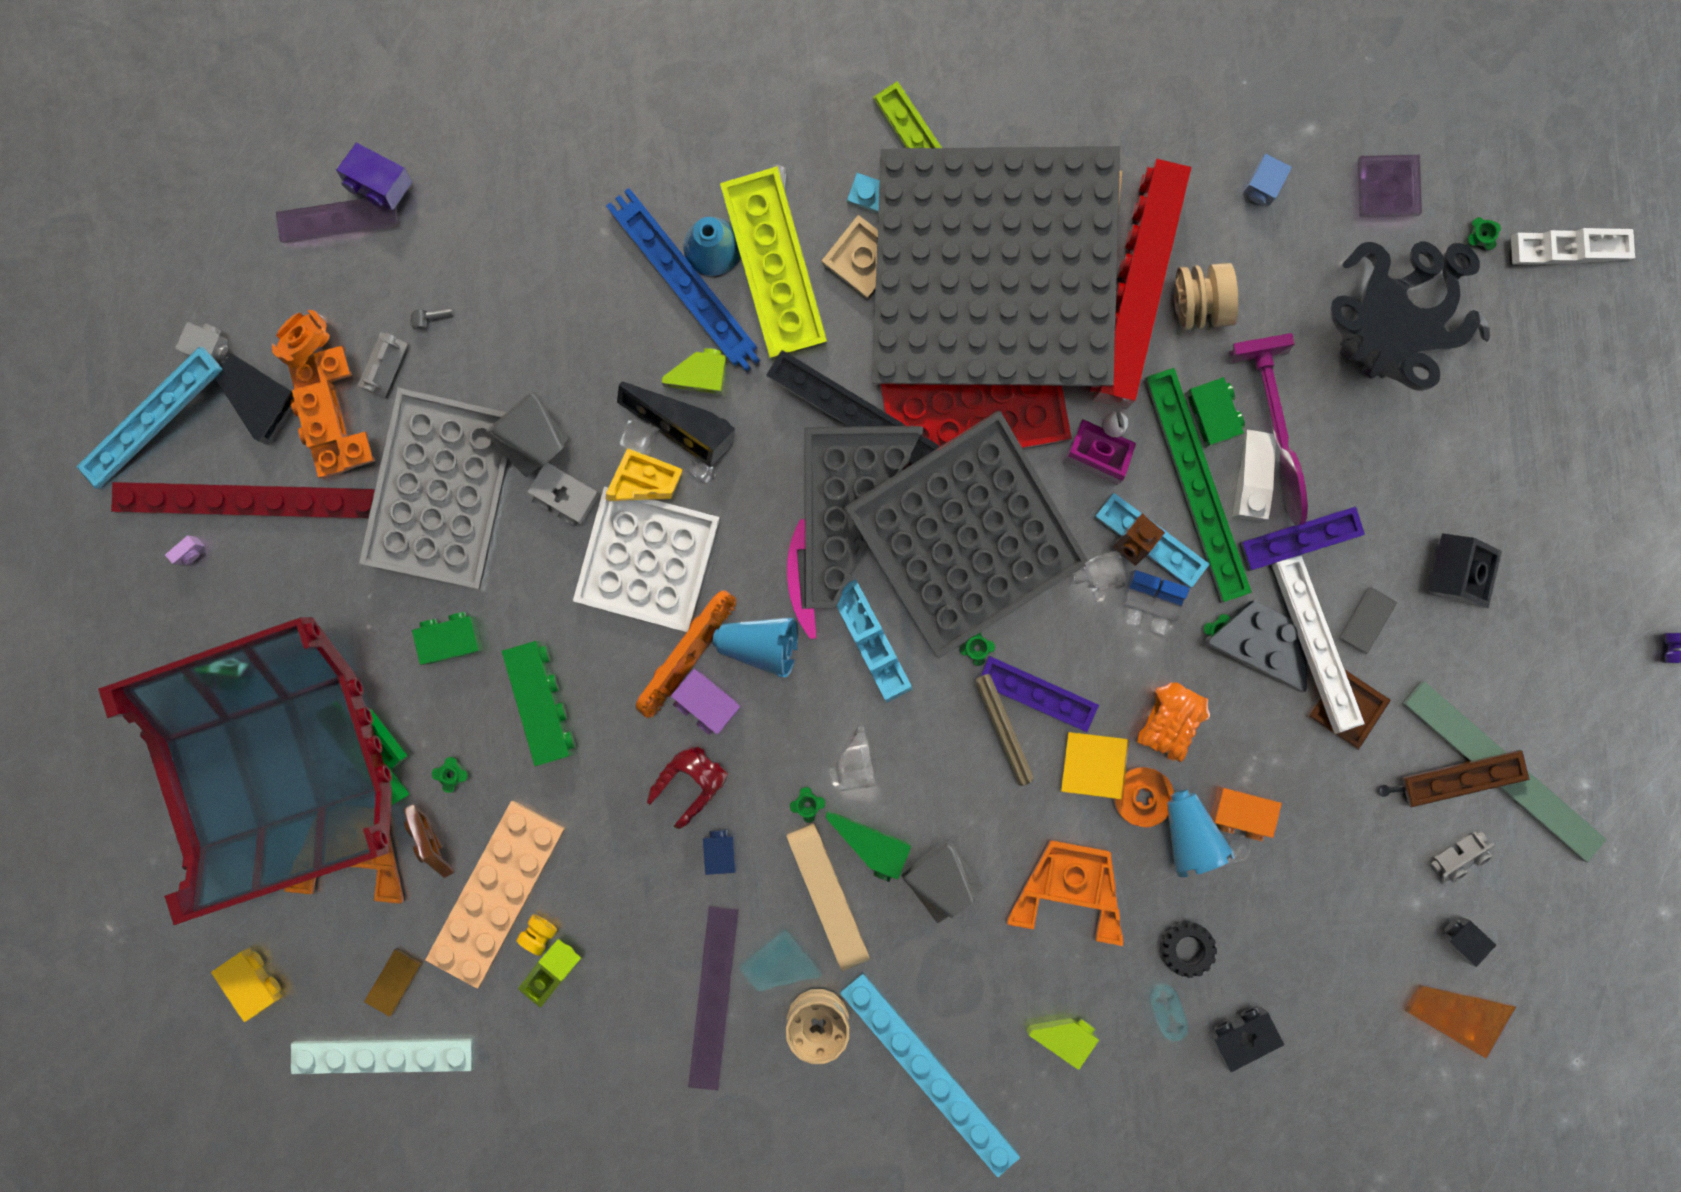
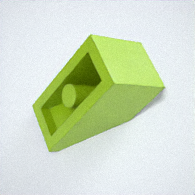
(699, 373)
(549, 972)
(1066, 1038)

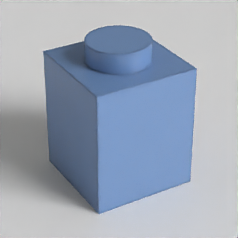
(1267, 180)

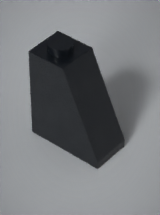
(255, 397)

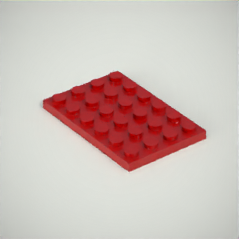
(945, 411)

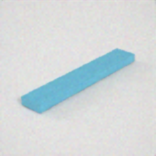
(149, 417)

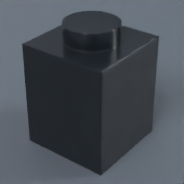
(1468, 941)

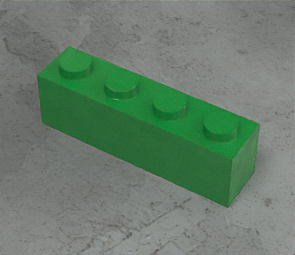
(537, 702)

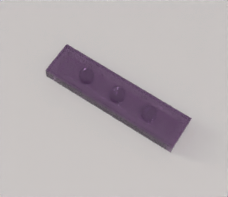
(333, 220)

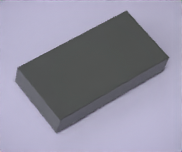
(1368, 620)

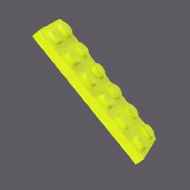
(773, 261)

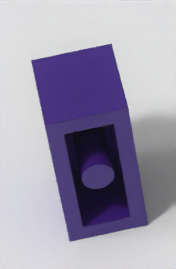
(373, 176)

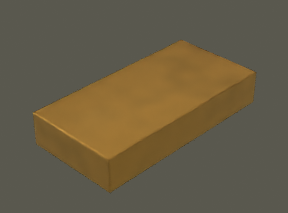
(393, 982)

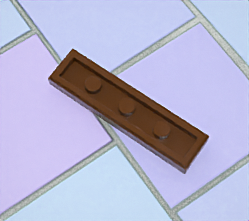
(1465, 778)

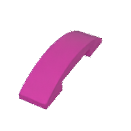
(805, 616)

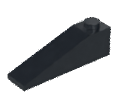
(688, 426)

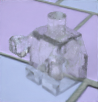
(1101, 573)

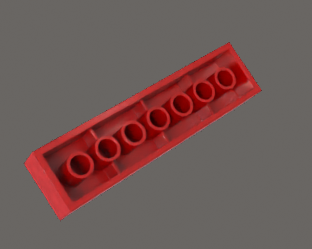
(1143, 276)

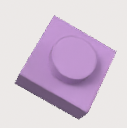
(185, 551)

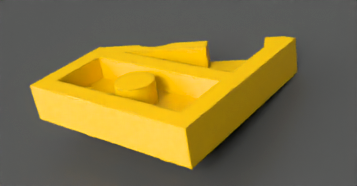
(643, 478)

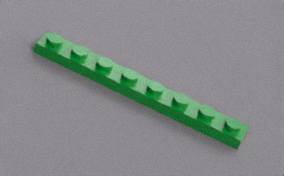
(1198, 485)

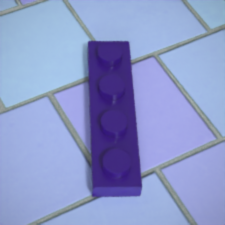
(1302, 538)
(1040, 694)

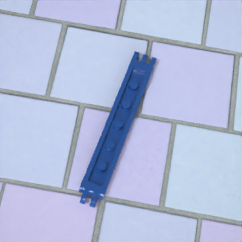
(684, 280)

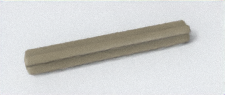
(1004, 729)

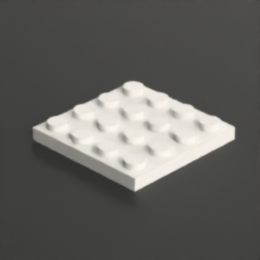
(647, 560)

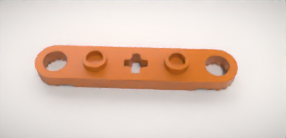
(686, 654)

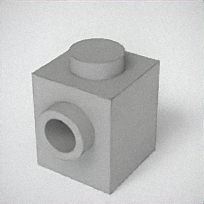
(206, 337)

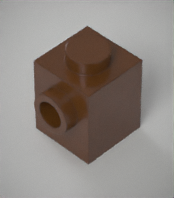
(1138, 539)

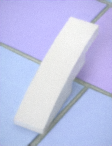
(1572, 247)

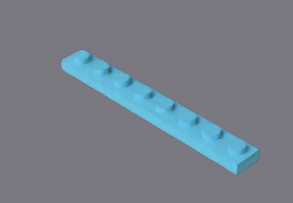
(930, 1074)

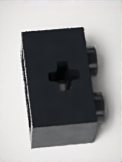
(1262, 1038)

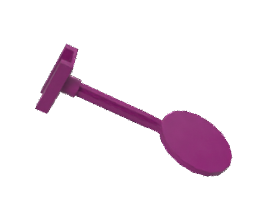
(1290, 470)

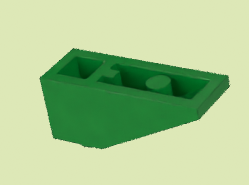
(875, 848)

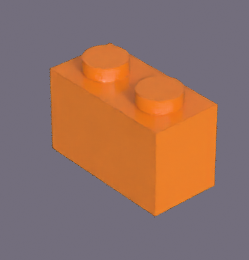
(1246, 813)

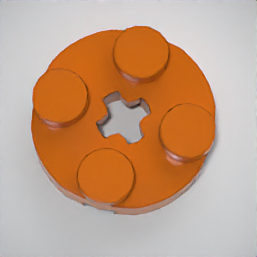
(300, 338)
(1150, 781)

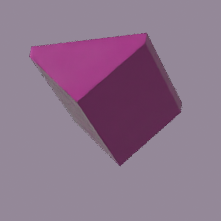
(1100, 453)

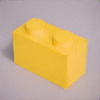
(247, 984)

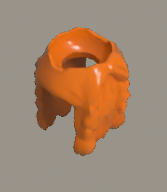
(1174, 720)

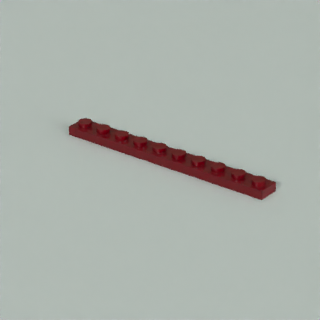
(241, 500)

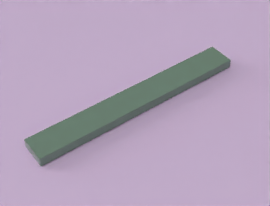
(1529, 794)

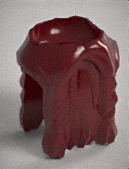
(699, 767)

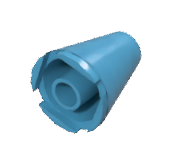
(711, 246)
(760, 643)
(1195, 836)

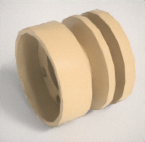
(1210, 295)
(817, 1043)

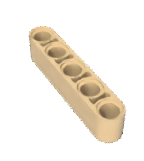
(828, 897)

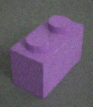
(705, 702)

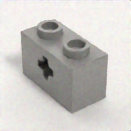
(553, 479)

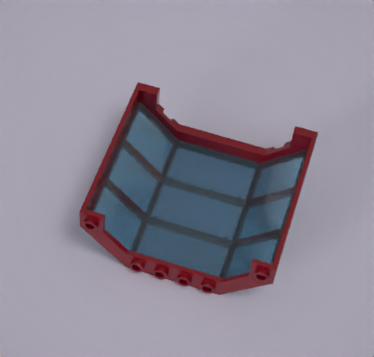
(261, 764)

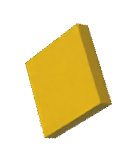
(1095, 765)

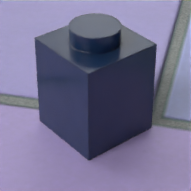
(719, 853)

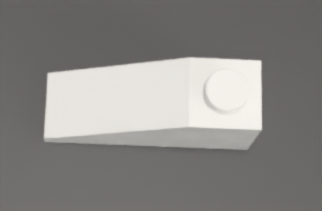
(1255, 477)

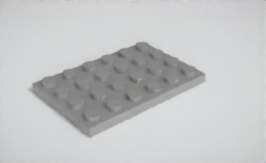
(435, 490)

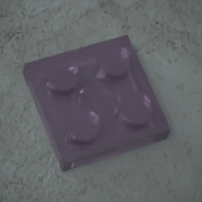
(1389, 185)

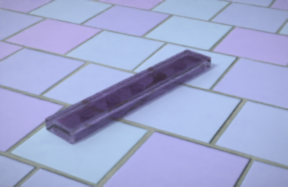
(713, 998)

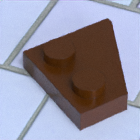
(426, 841)

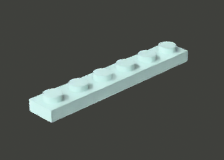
(382, 1056)

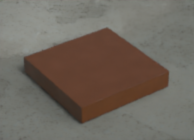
(1371, 706)

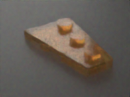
(1464, 1018)

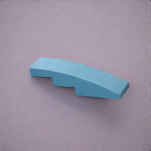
(872, 642)

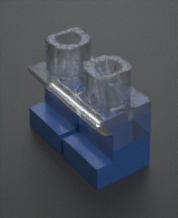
(1163, 604)

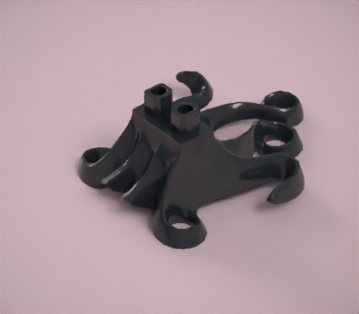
(1391, 331)

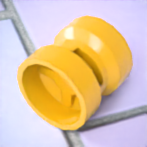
(536, 935)

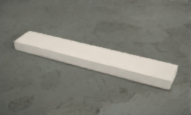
(1318, 644)

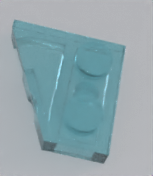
(779, 963)

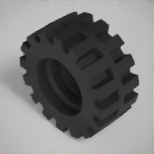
(1201, 963)

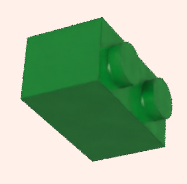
(1215, 412)
(447, 639)

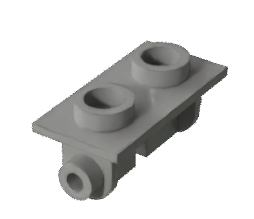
(382, 364)
(1455, 865)

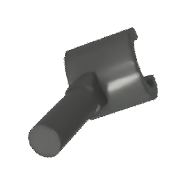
(420, 317)

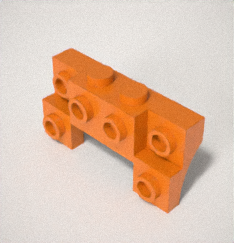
(321, 415)

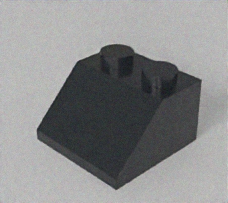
(1464, 570)

